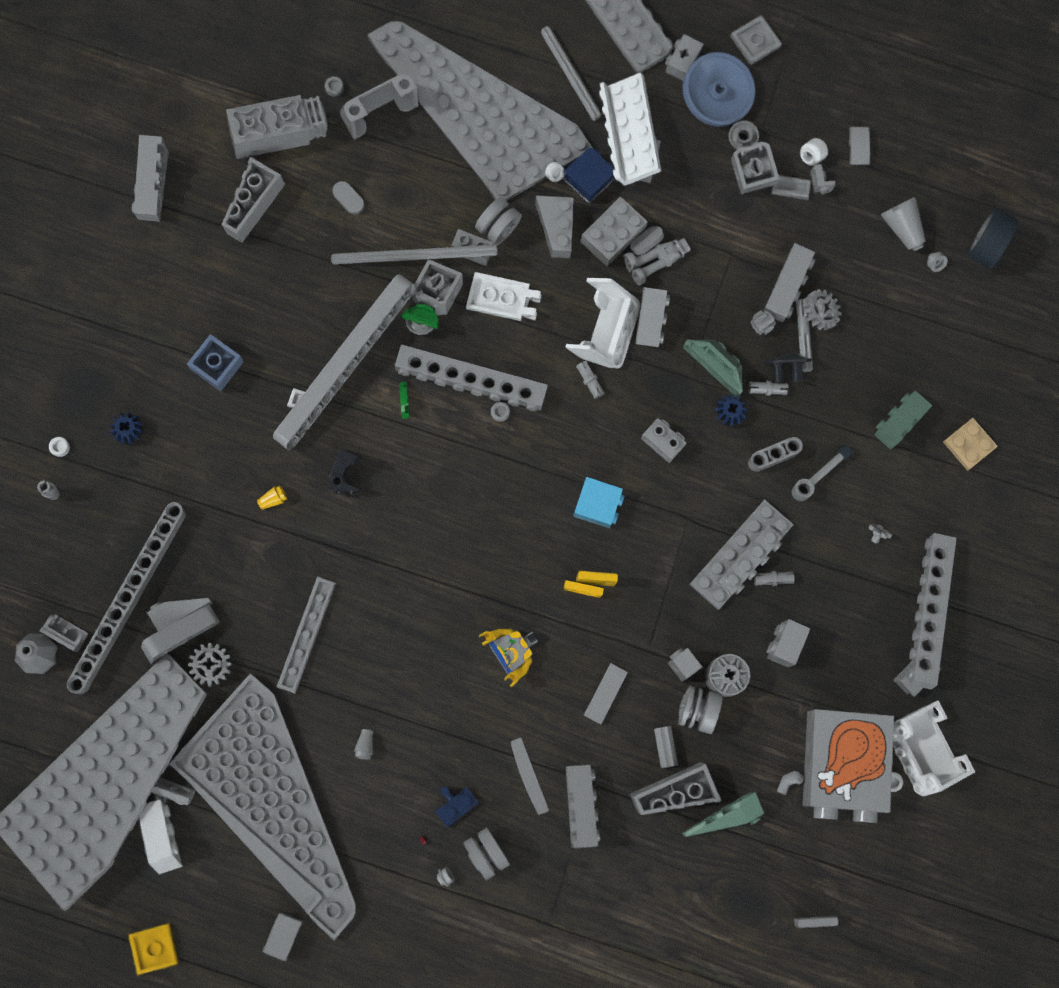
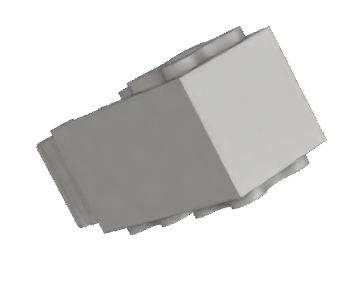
(276, 125)

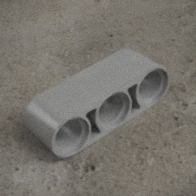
(783, 450)

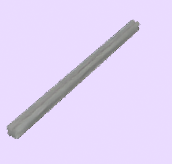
(414, 254)

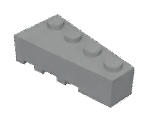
(677, 791)

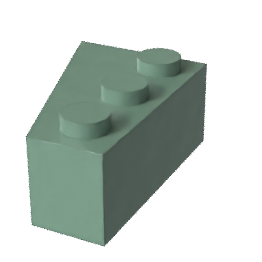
(902, 419)

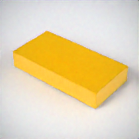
(583, 589)

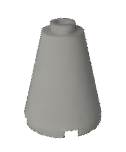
(906, 223)

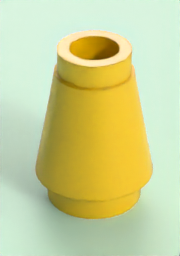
(272, 498)

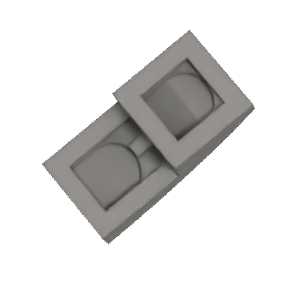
(859, 145)

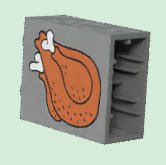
(848, 764)

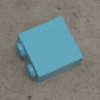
(599, 502)

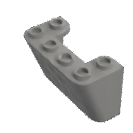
(399, 89)

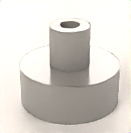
(937, 261)

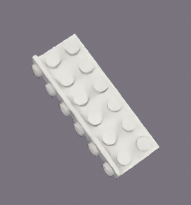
(630, 129)

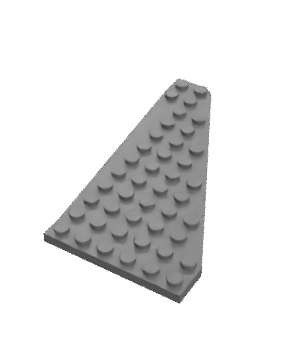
(490, 123)
(258, 786)

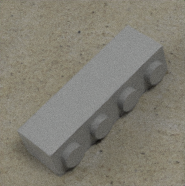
(789, 281)

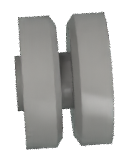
(498, 221)
(483, 855)

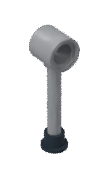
(842, 454)

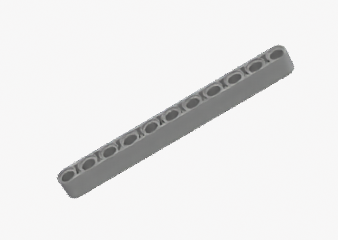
(344, 362)
(118, 603)

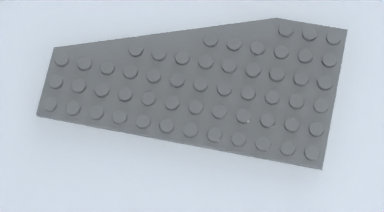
(94, 792)

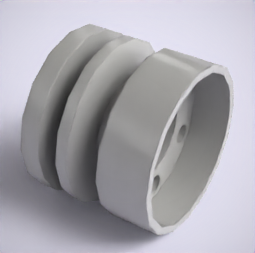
(716, 679)
(700, 709)

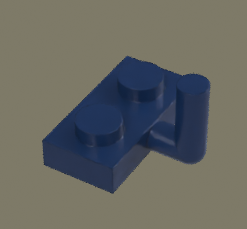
(456, 805)

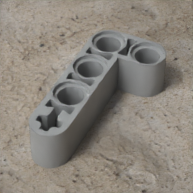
(178, 633)

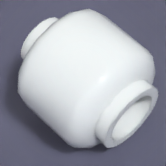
(814, 151)

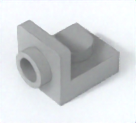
(818, 180)

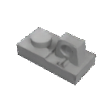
(166, 789)

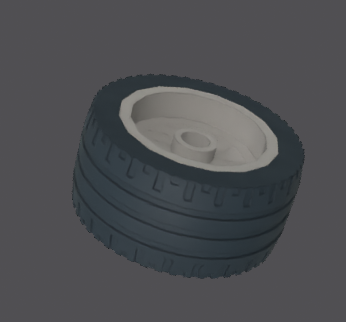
(993, 238)

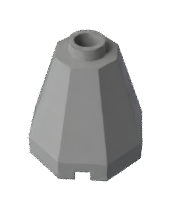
(36, 653)

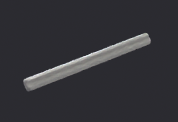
(571, 73)

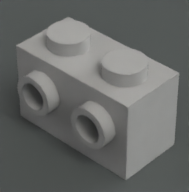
(662, 442)

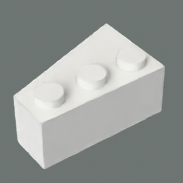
(159, 837)

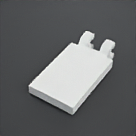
(502, 297)

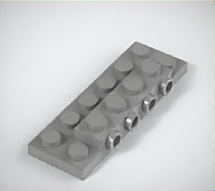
(742, 555)

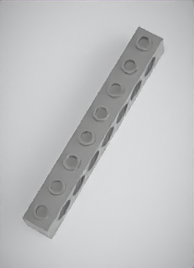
(408, 355)
(945, 547)

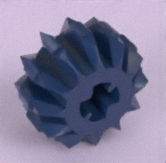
(739, 408)
(129, 421)

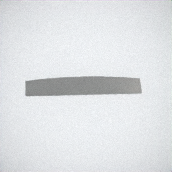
(528, 776)

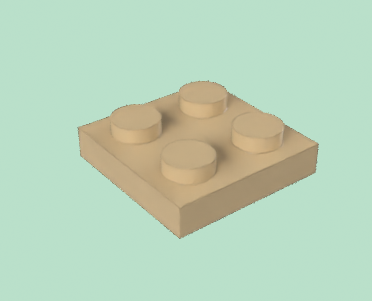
(970, 444)

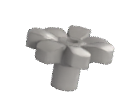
(879, 532)

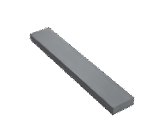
(306, 635)

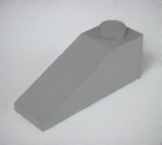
(171, 612)

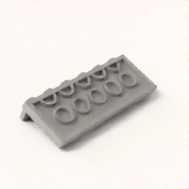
(633, 31)

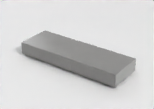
(605, 693)

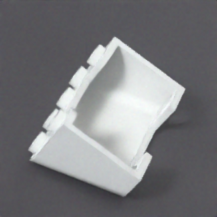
(926, 752)

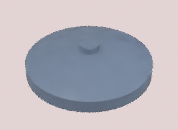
(718, 89)

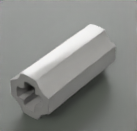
(666, 747)

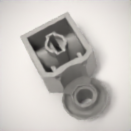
(752, 160)
(437, 288)

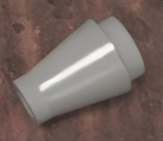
(364, 746)

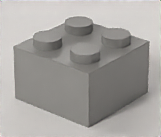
(788, 643)

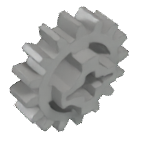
(822, 309)
(210, 673)

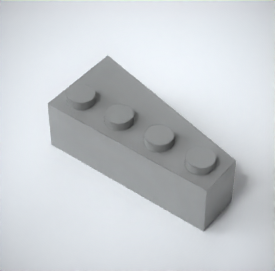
(150, 178)
(252, 198)
(581, 806)

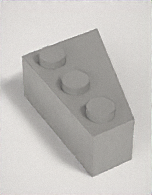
(652, 317)

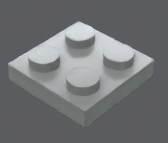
(755, 40)

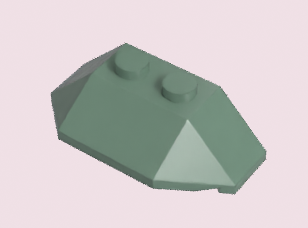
(718, 362)

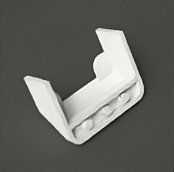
(613, 326)

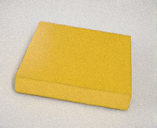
(597, 578)
(153, 949)

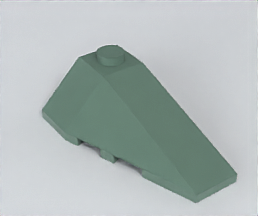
(739, 812)

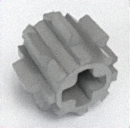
(763, 322)

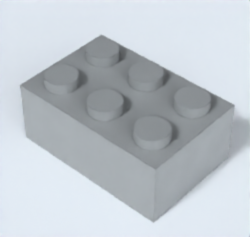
(613, 231)

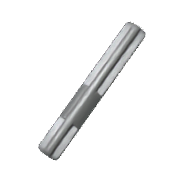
(804, 334)

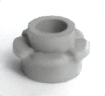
(445, 876)

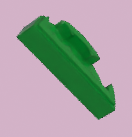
(422, 314)
(404, 400)

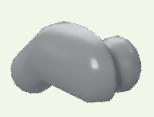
(789, 779)

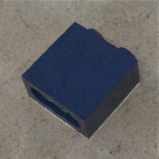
(589, 174)

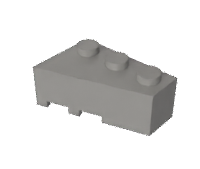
(556, 219)

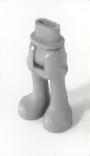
(666, 253)

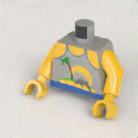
(511, 651)

